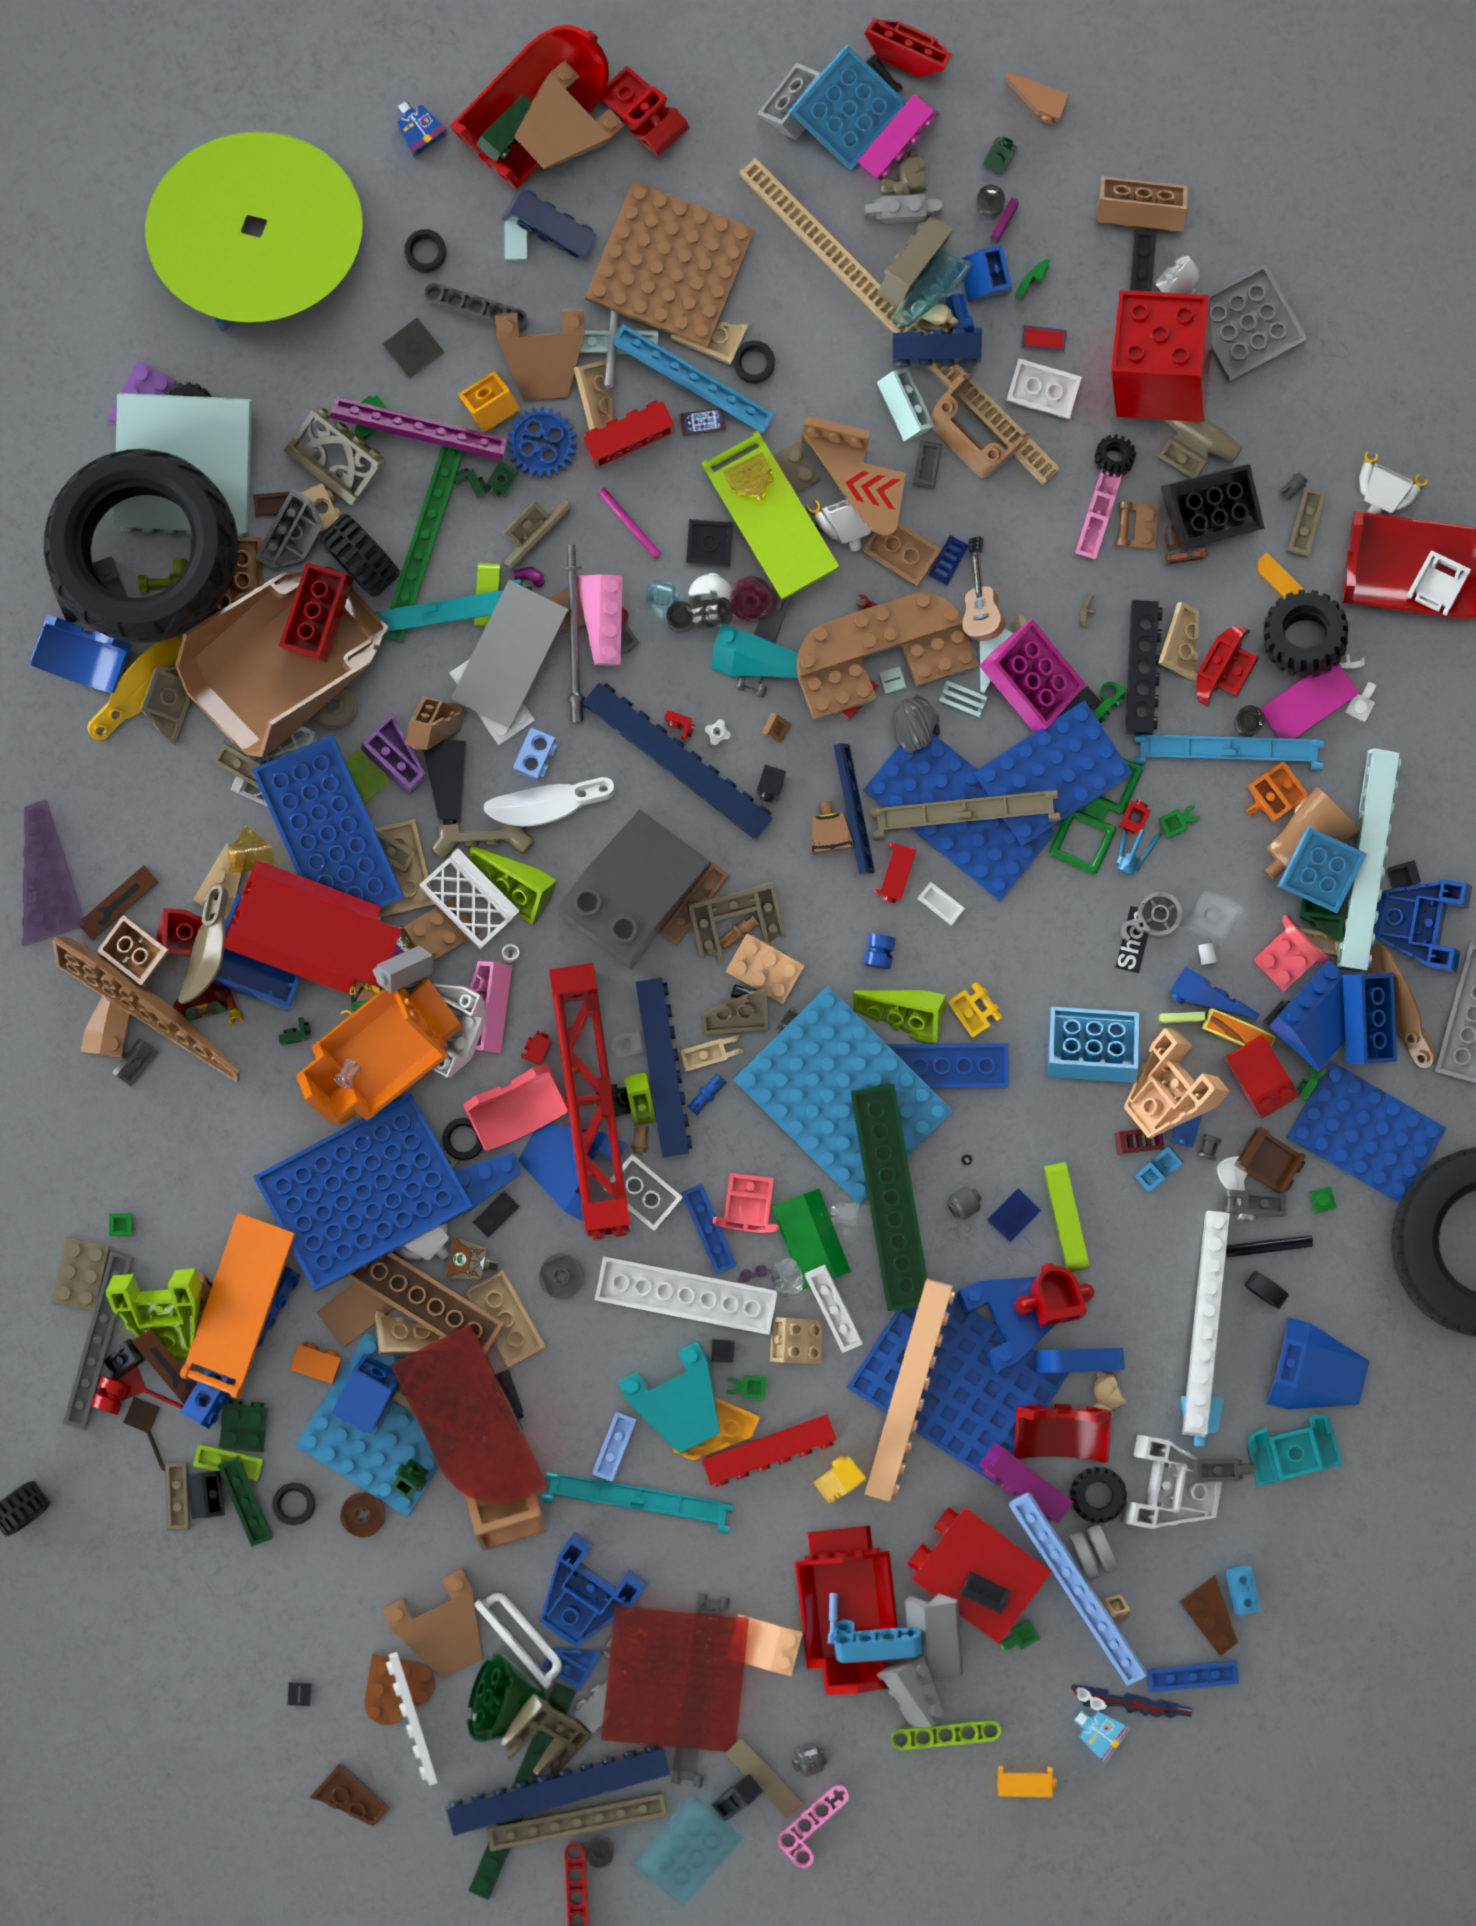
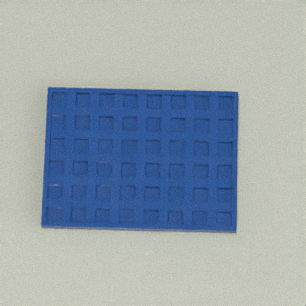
(965, 1399)

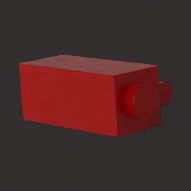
(897, 873)

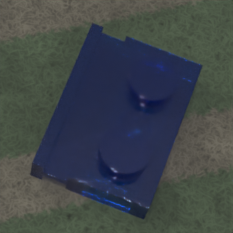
(1014, 1215)

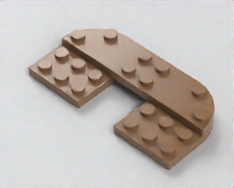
(921, 623)

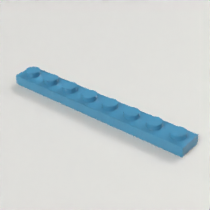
(692, 378)

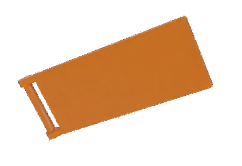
(239, 1303)

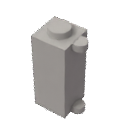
(404, 969)

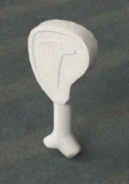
(1233, 1179)

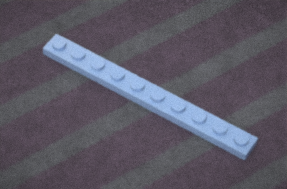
(1078, 1588)

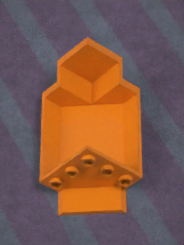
(392, 1040)

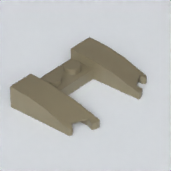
(707, 910)
(537, 1715)

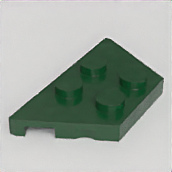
(1324, 919)

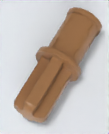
(738, 931)

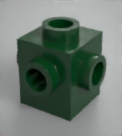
(413, 1475)

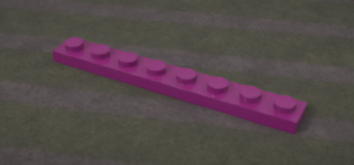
(418, 428)

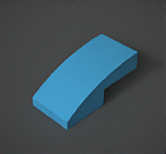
(1158, 1168)

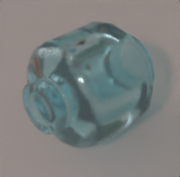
(661, 594)

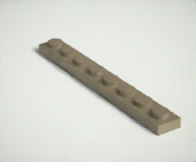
(576, 1821)

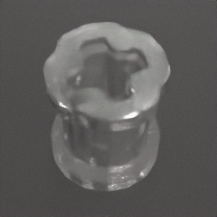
(347, 1073)

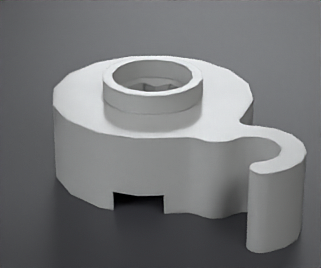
(1145, 916)

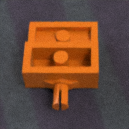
(1276, 792)

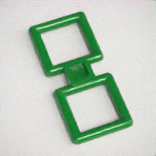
(1094, 815)

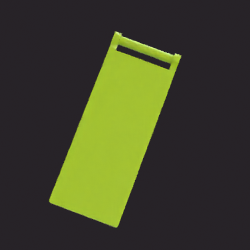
(776, 526)

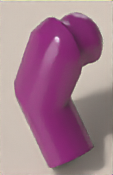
(530, 573)

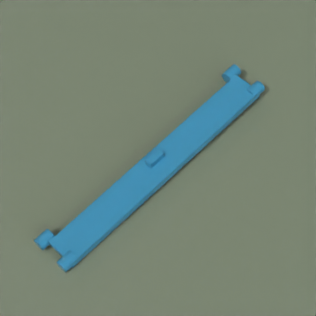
(1229, 748)

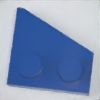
(575, 1665)

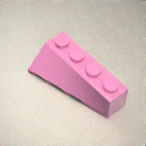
(602, 616)
(493, 984)

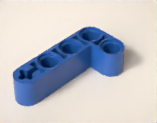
(1079, 1360)

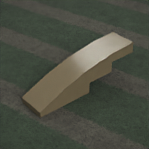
(773, 1786)

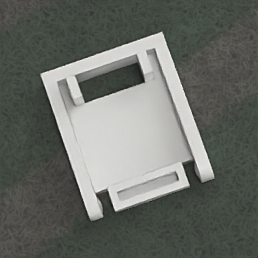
(1435, 587)

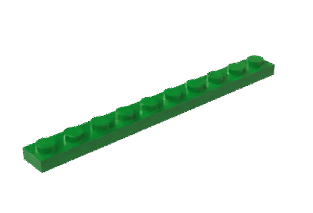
(425, 532)

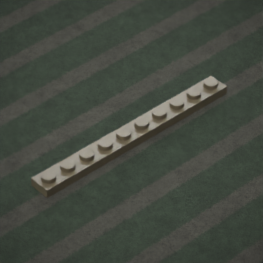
(242, 766)

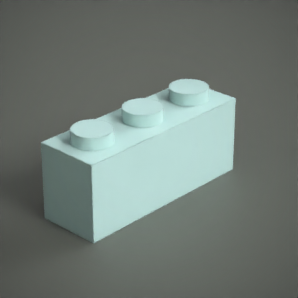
(905, 404)

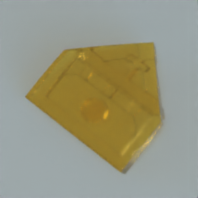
(750, 477)
(246, 850)

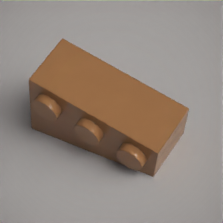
(433, 723)

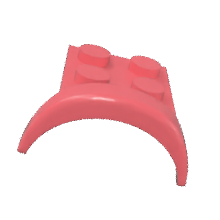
(1289, 955)
(748, 1204)

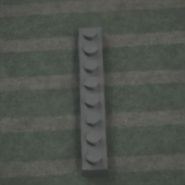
(95, 1347)

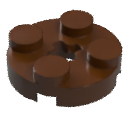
(367, 1503)

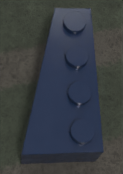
(550, 224)

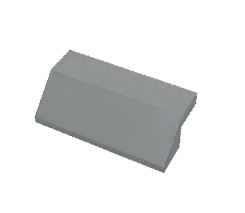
(939, 1634)

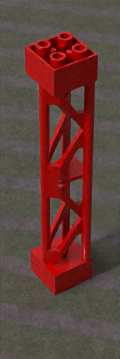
(603, 1217)

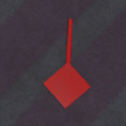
(137, 1386)

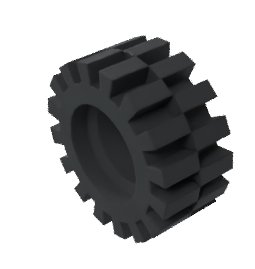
(1120, 446)

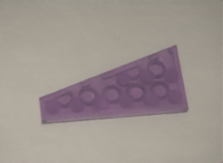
(47, 886)

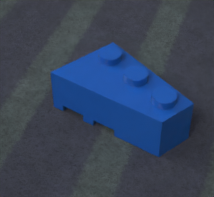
(487, 1177)

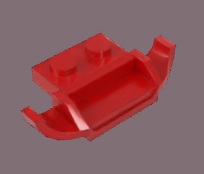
(1225, 665)

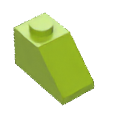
(640, 1098)

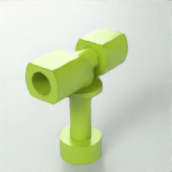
(145, 583)

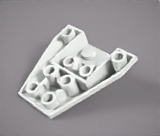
(471, 1012)

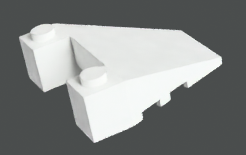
(1171, 1488)

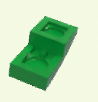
(1035, 275)

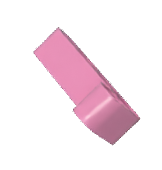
(816, 1820)

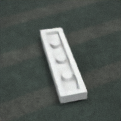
(833, 1308)

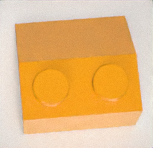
(489, 402)

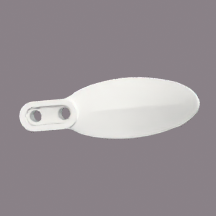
(547, 802)

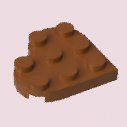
(380, 1696)

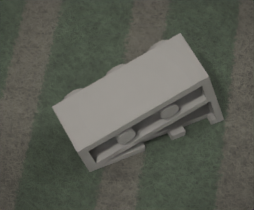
(914, 1690)

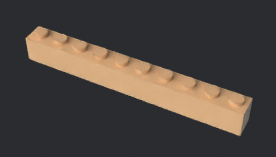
(908, 1390)

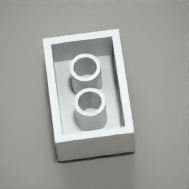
(647, 1193)

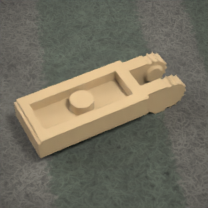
(708, 1053)

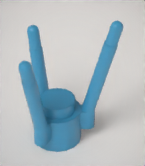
(1129, 862)

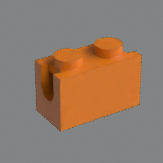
(316, 1363)

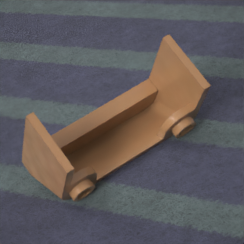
(981, 460)

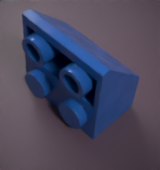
(988, 275)

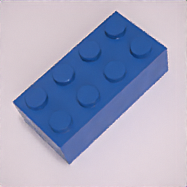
(1369, 1018)

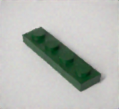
(245, 1501)

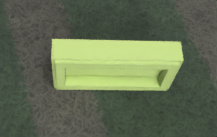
(1188, 1017)

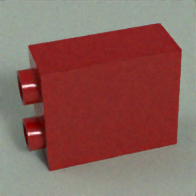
(977, 1547)

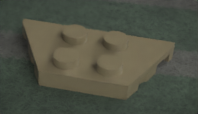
(166, 702)

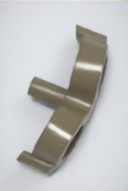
(1084, 610)

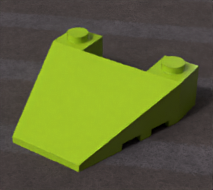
(168, 1312)

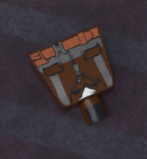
(1174, 552)

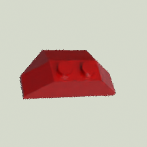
(907, 47)

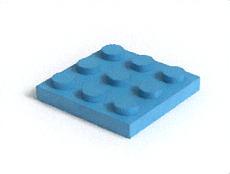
(1322, 869)

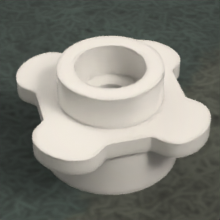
(716, 738)

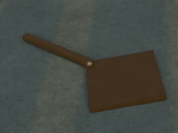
(142, 1416)

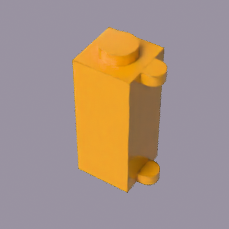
(1026, 1783)

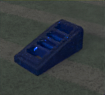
(957, 543)

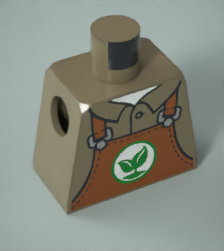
(469, 1260)

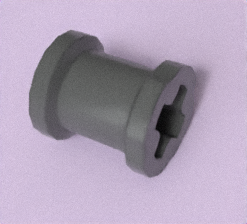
(1209, 1147)

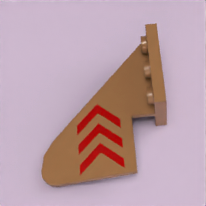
(869, 488)

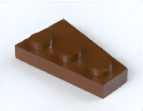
(1210, 1615)
(350, 1795)

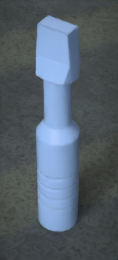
(833, 1615)

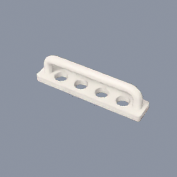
(544, 1679)

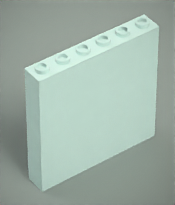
(201, 430)

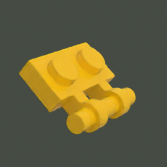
(969, 1014)

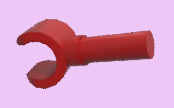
(868, 603)

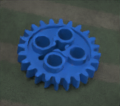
(547, 423)

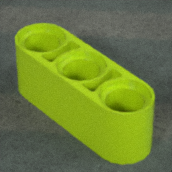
(487, 581)

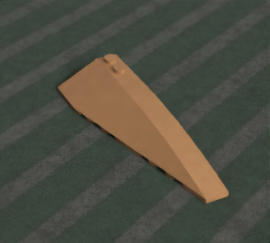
(138, 1001)

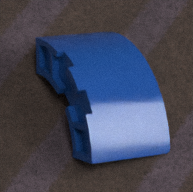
(80, 655)

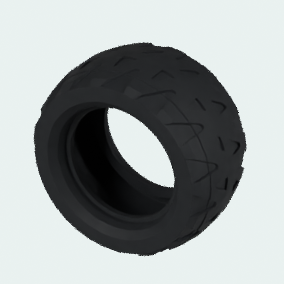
(98, 489)

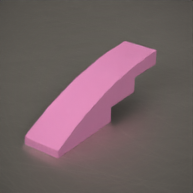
(1098, 515)

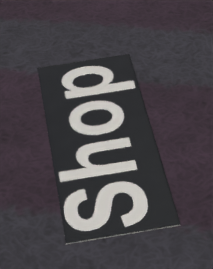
(1132, 951)

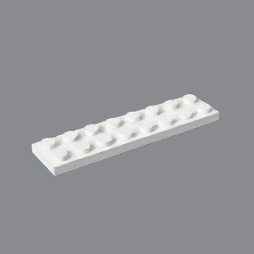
(686, 1295)

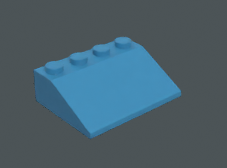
(1093, 1044)

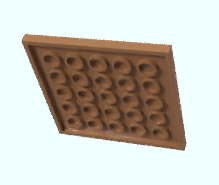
(669, 264)

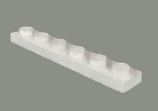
(407, 1709)

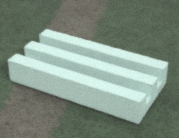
(966, 691)

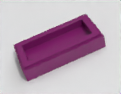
(1004, 220)

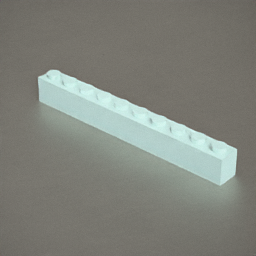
(1374, 829)

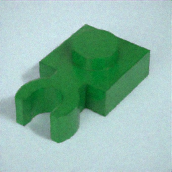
(1176, 822)
(752, 1387)

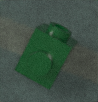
(1000, 154)
(477, 483)

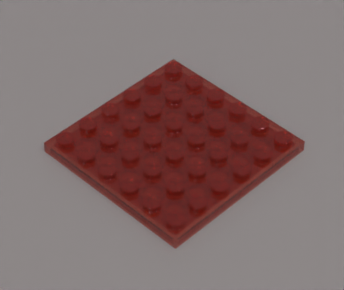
(674, 1678)

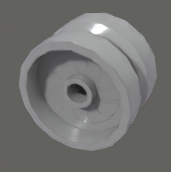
(1095, 1551)

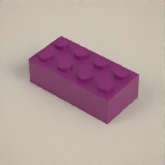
(1020, 1479)

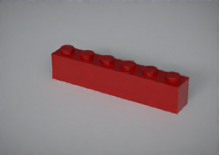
(769, 1449)

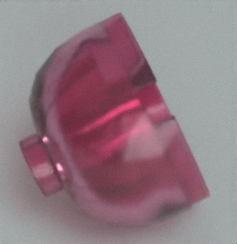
(751, 598)

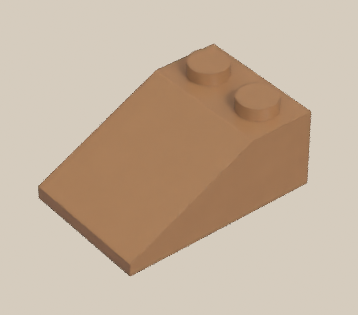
(133, 950)

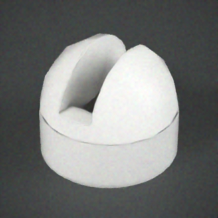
(505, 952)

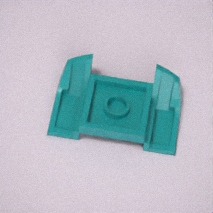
(1294, 1452)

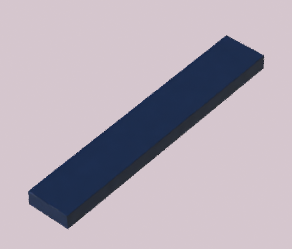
(854, 808)

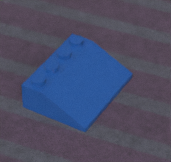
(1315, 1017)

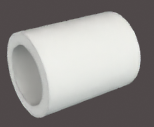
(1207, 954)

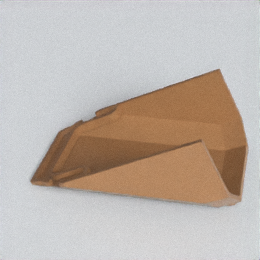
(253, 685)

